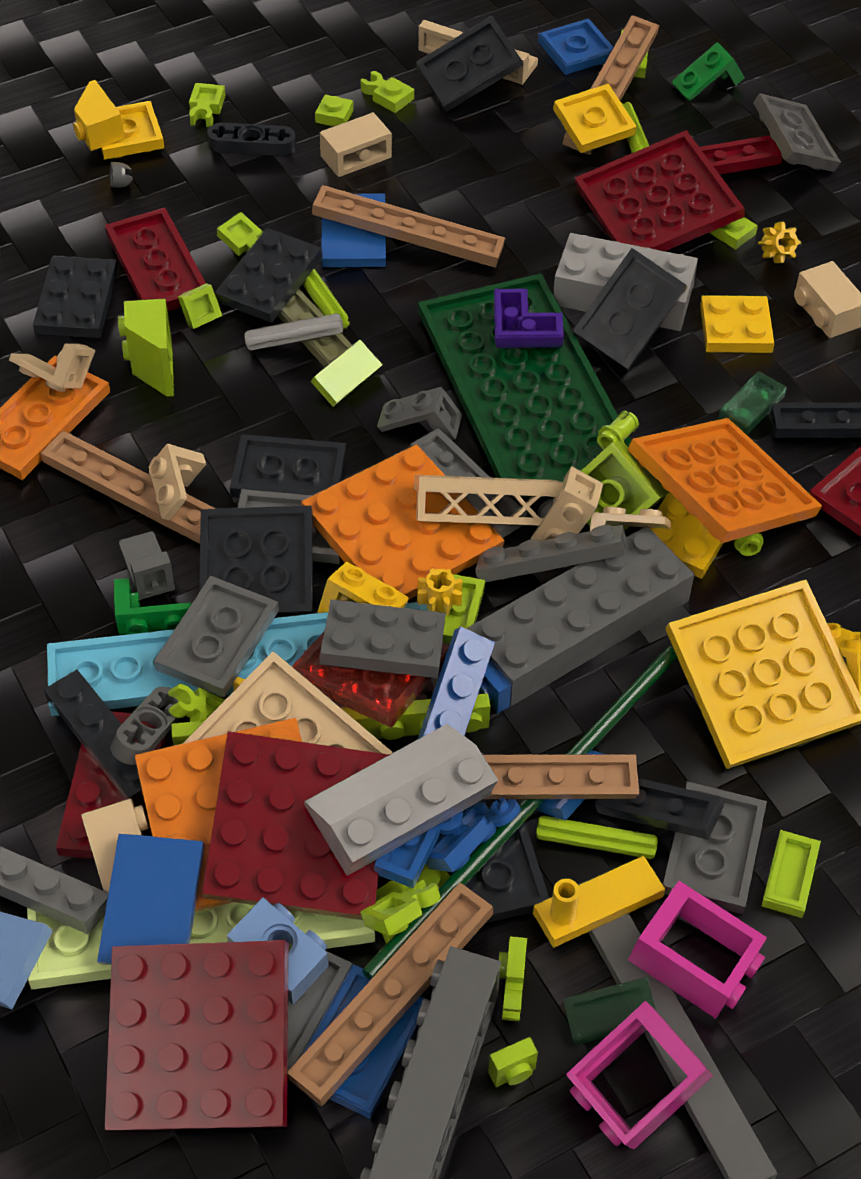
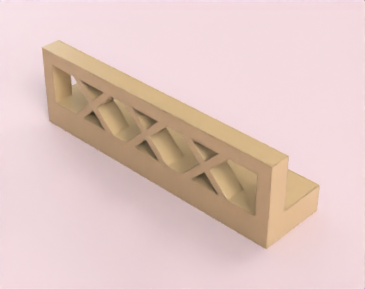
(434, 36)
(483, 486)

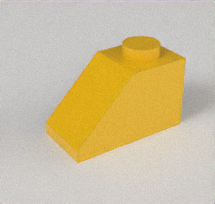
(97, 118)

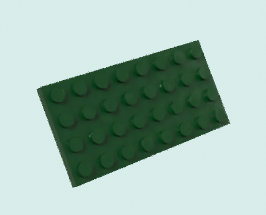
(526, 405)

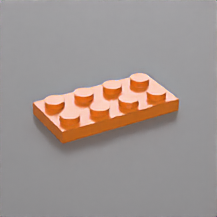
(39, 415)

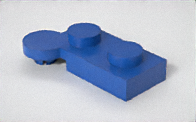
(478, 826)
(409, 859)

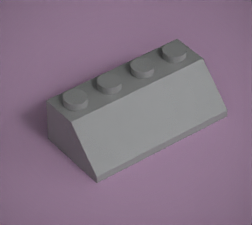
(401, 797)

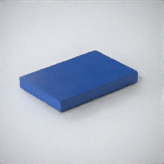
(352, 246)
(151, 893)
(371, 1078)

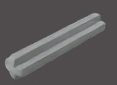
(294, 331)

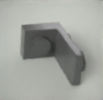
(426, 405)
(147, 565)

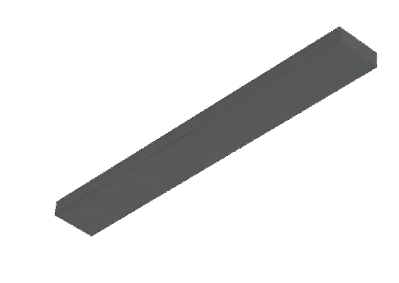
(713, 1105)

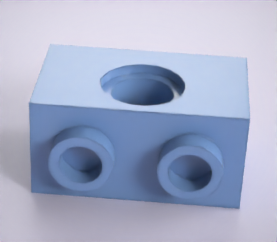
(308, 954)

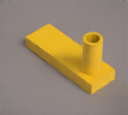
(587, 906)

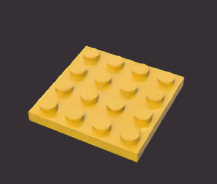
(766, 673)

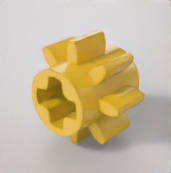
(787, 245)
(439, 591)

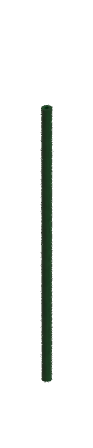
(528, 806)

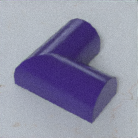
(522, 329)

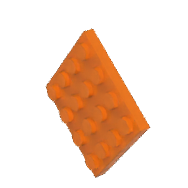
(724, 479)
(376, 528)
(183, 788)

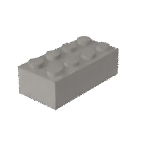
(592, 261)

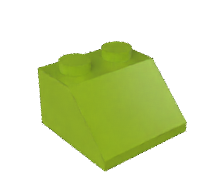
(148, 342)
(624, 481)

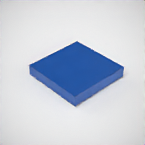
(576, 46)

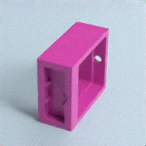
(683, 975)
(588, 1096)

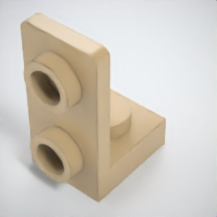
(70, 369)
(170, 473)
(573, 506)
(617, 516)

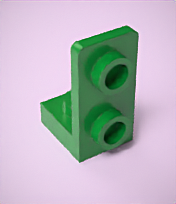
(712, 64)
(137, 619)

